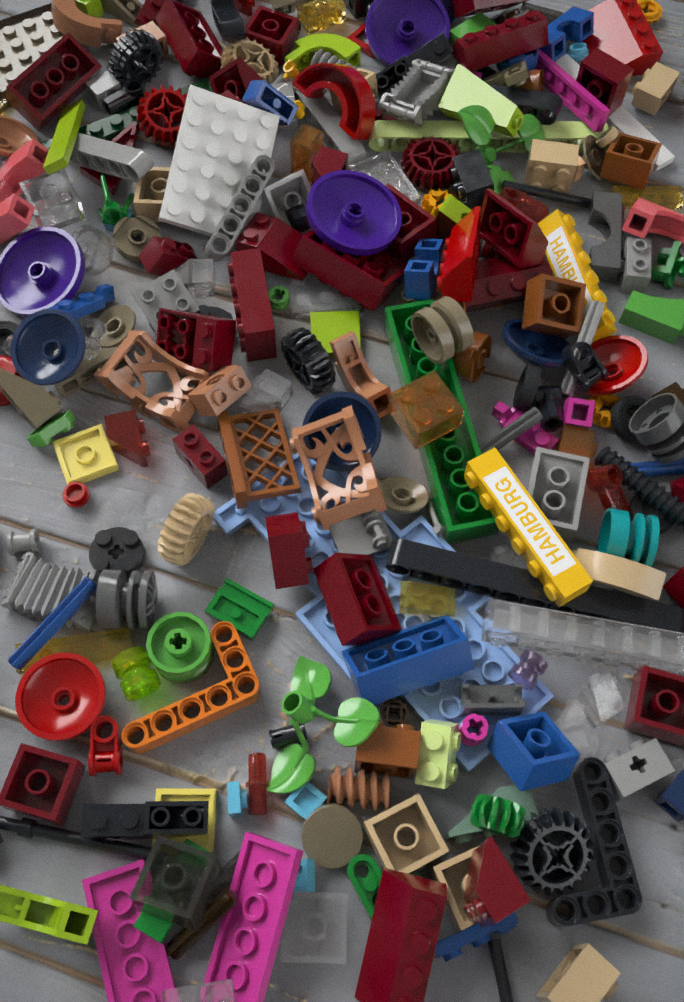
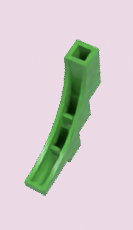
(654, 316)

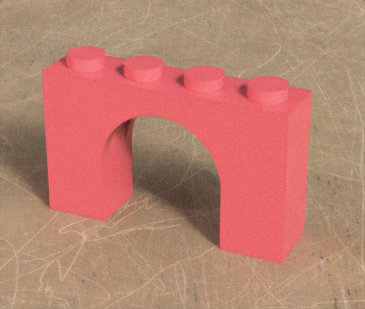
(18, 167)
(652, 218)

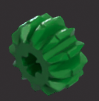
(497, 815)

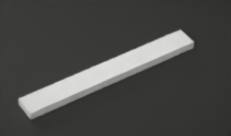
(621, 118)

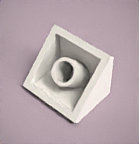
(285, 195)

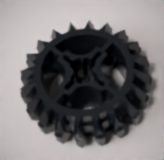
(135, 55)
(308, 360)
(567, 838)

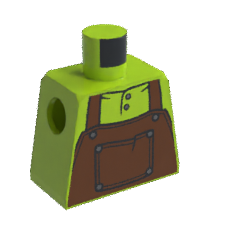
(449, 215)

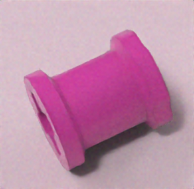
(473, 721)

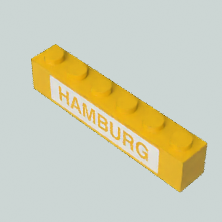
(572, 263)
(527, 528)

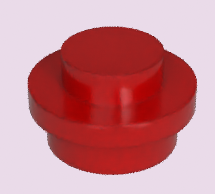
(76, 494)

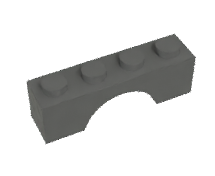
(606, 216)

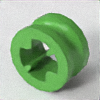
(278, 291)

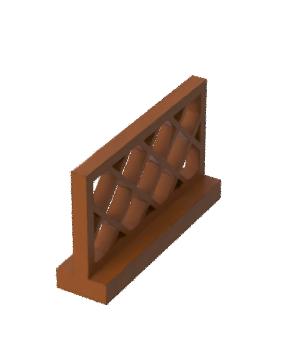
(236, 464)

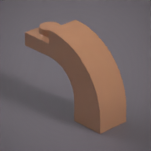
(82, 27)
(356, 373)

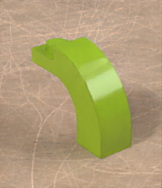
(335, 44)
(46, 914)

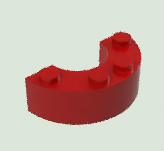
(351, 89)

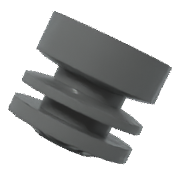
(660, 427)
(124, 599)

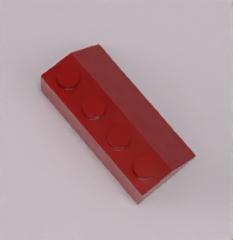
(461, 258)

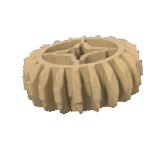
(254, 55)
(185, 529)

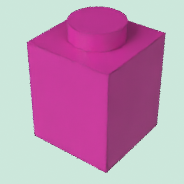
(578, 412)

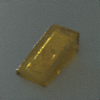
(426, 599)

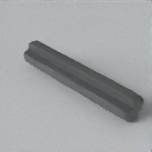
(512, 430)

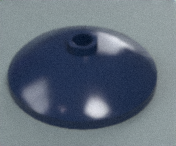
(37, 340)
(533, 347)
(366, 416)

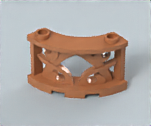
(118, 382)
(367, 495)

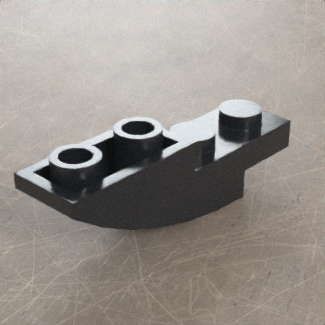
(434, 51)
(145, 820)

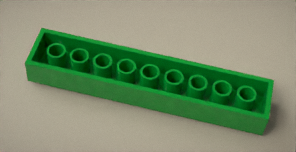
(447, 456)

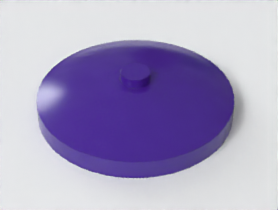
(403, 27)
(353, 212)
(40, 270)

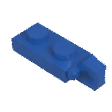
(87, 301)

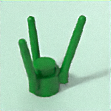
(112, 210)

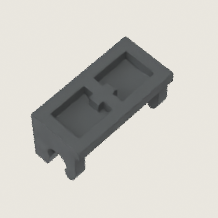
(491, 699)

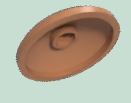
(13, 135)

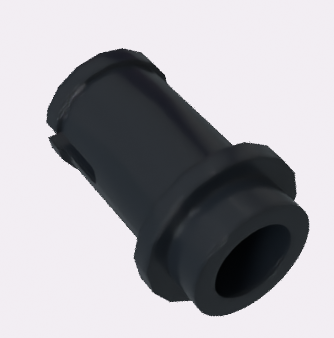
(286, 735)

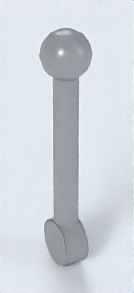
(438, 528)

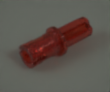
(257, 784)

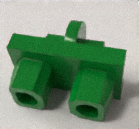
(673, 267)

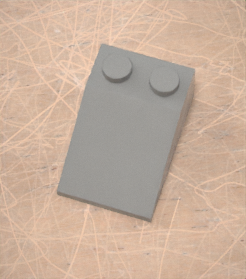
(558, 488)

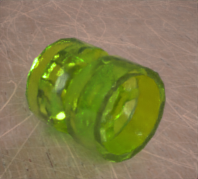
(134, 671)

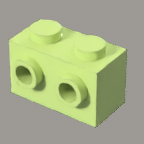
(438, 753)

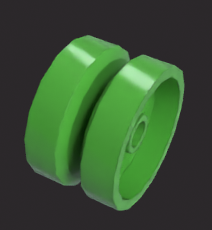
(178, 631)

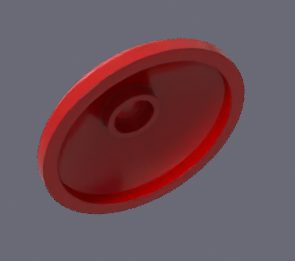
(624, 361)
(45, 686)

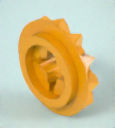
(653, 10)
(430, 199)
(602, 418)

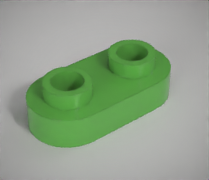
(60, 423)

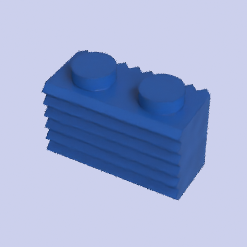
(267, 98)

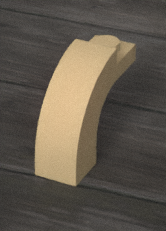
(622, 573)

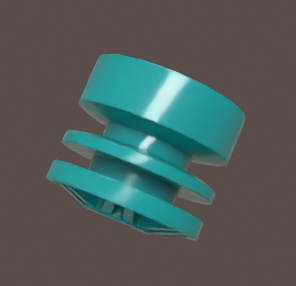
(633, 541)

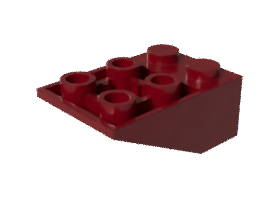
(196, 338)

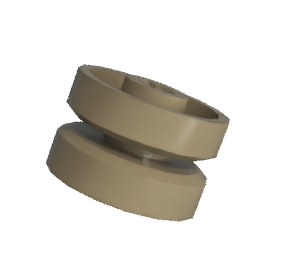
(442, 329)

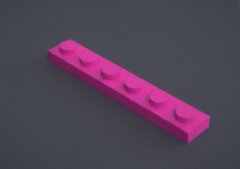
(573, 94)

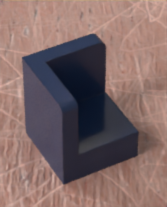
(672, 798)

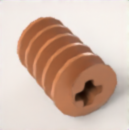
(359, 788)

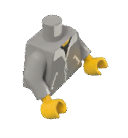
(285, 86)

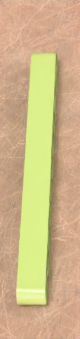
(396, 134)

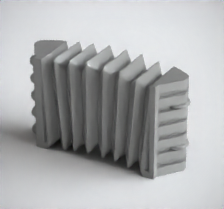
(417, 93)
(42, 587)

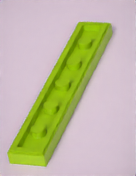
(64, 137)

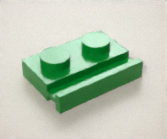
(239, 607)

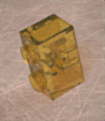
(321, 14)

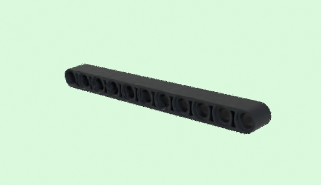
(520, 587)

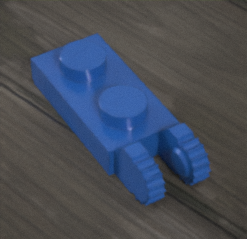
(450, 946)

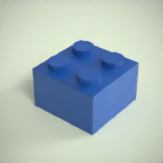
(532, 750)

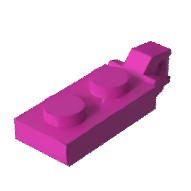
(530, 439)

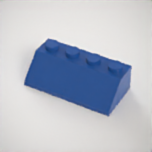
(408, 660)

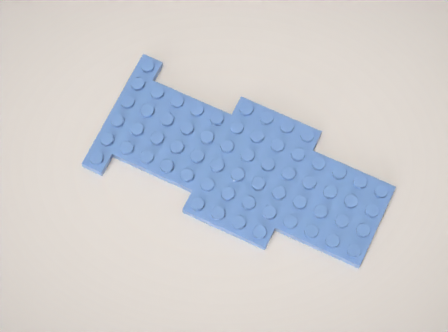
(429, 702)

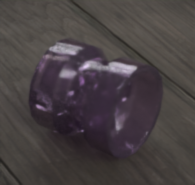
(528, 669)

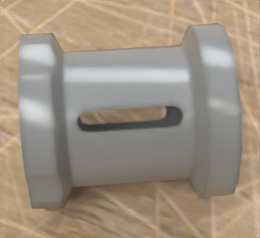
(23, 542)

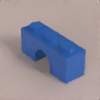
(571, 26)
(423, 271)

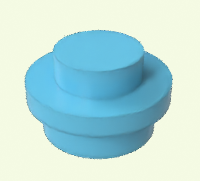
(578, 51)

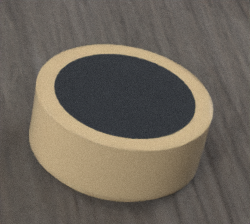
(607, 137)

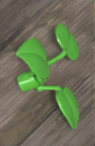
(479, 125)
(354, 725)

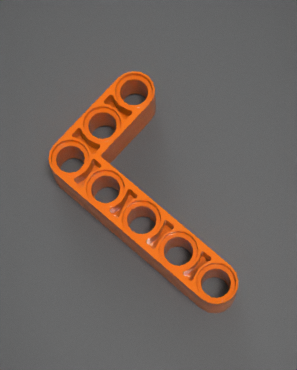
(203, 699)

